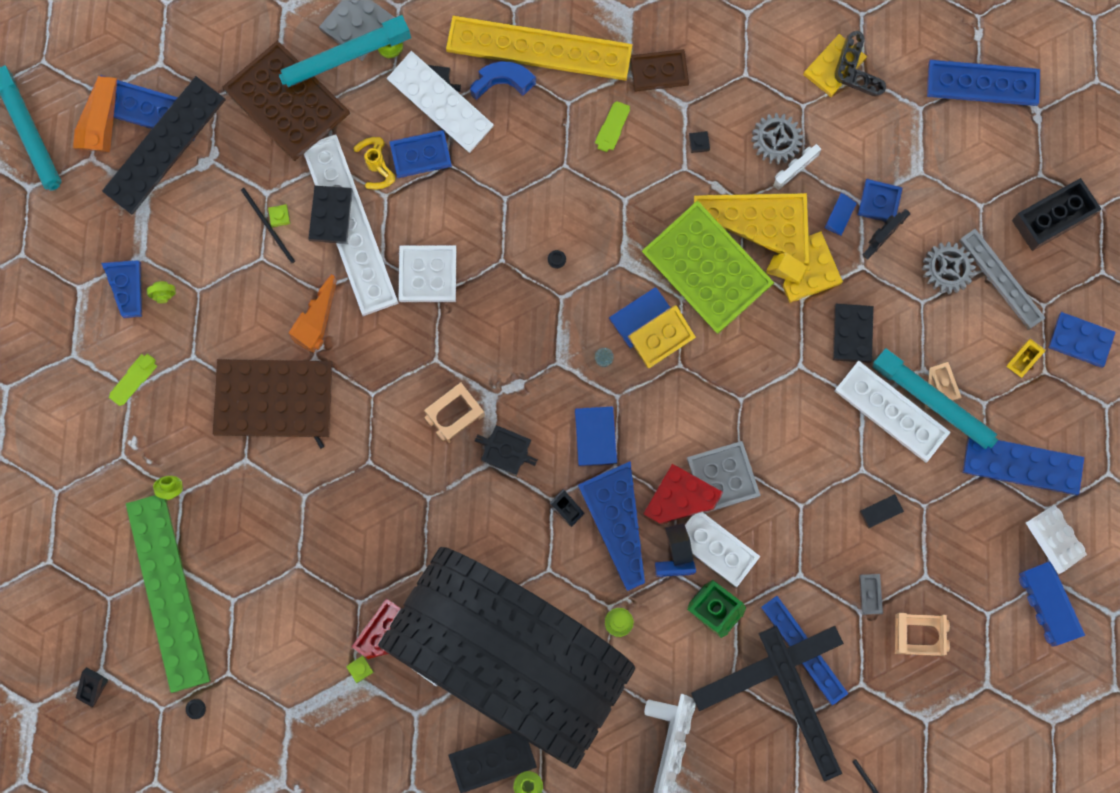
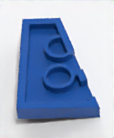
(126, 286)

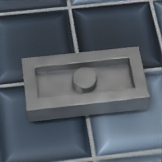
(870, 594)

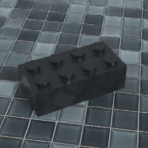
(1056, 214)

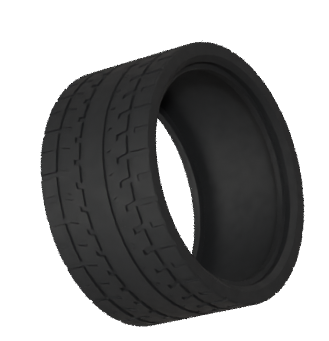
(508, 655)

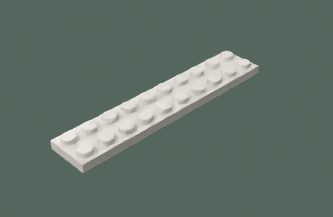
(361, 252)

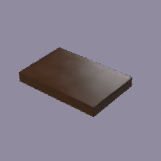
(659, 70)

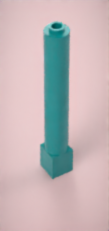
(392, 32)
(27, 131)
(894, 369)

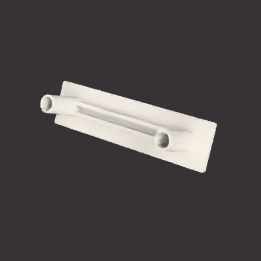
(674, 748)

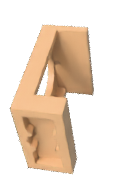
(452, 430)
(938, 622)

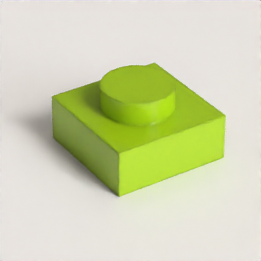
(279, 215)
(359, 669)

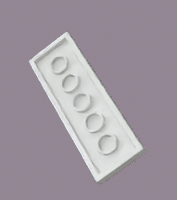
(440, 102)
(892, 411)

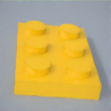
(823, 69)
(661, 336)

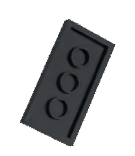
(491, 761)

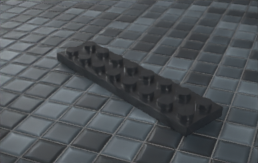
(163, 145)

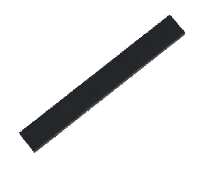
(764, 670)
(800, 703)

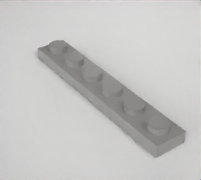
(1002, 279)

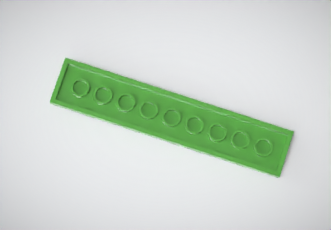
(168, 593)

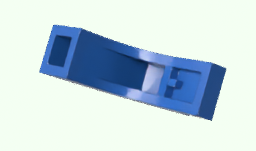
(503, 73)

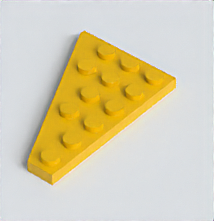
(766, 219)

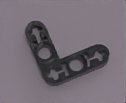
(851, 72)

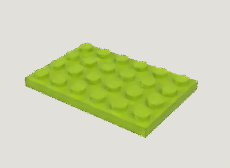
(707, 267)

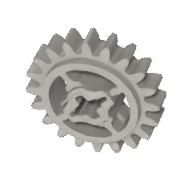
(784, 140)
(946, 261)

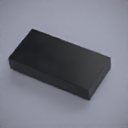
(881, 511)

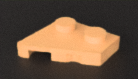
(943, 380)

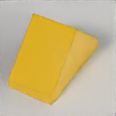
(787, 267)
(1025, 357)

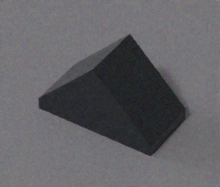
(566, 508)
(679, 544)

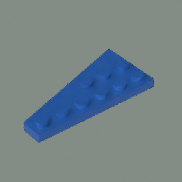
(614, 511)

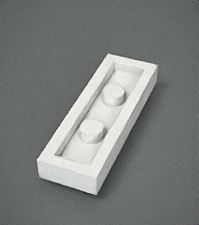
(796, 166)

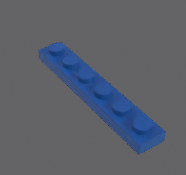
(815, 667)

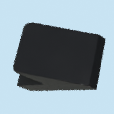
(90, 686)

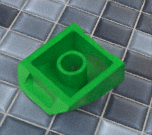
(716, 608)

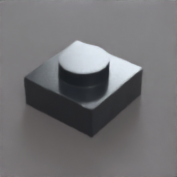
(699, 142)

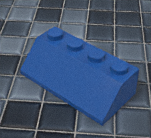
(1051, 604)

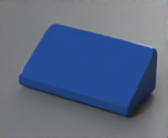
(840, 214)
(667, 569)

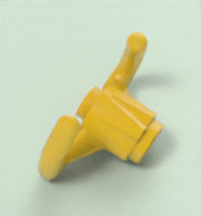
(375, 162)

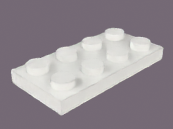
(719, 549)

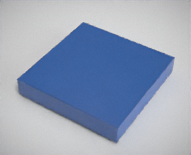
(879, 200)

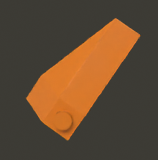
(96, 121)
(311, 327)

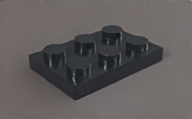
(330, 214)
(853, 333)

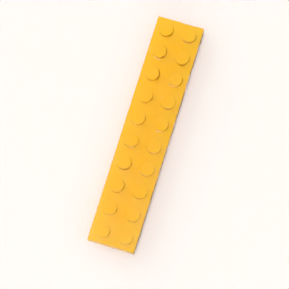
(539, 48)

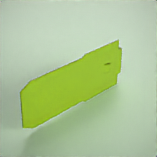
(612, 127)
(135, 376)

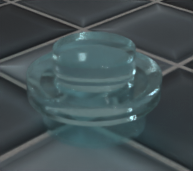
(604, 357)

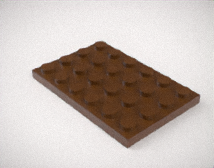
(290, 115)
(272, 398)

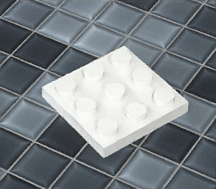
(427, 274)
(1056, 539)

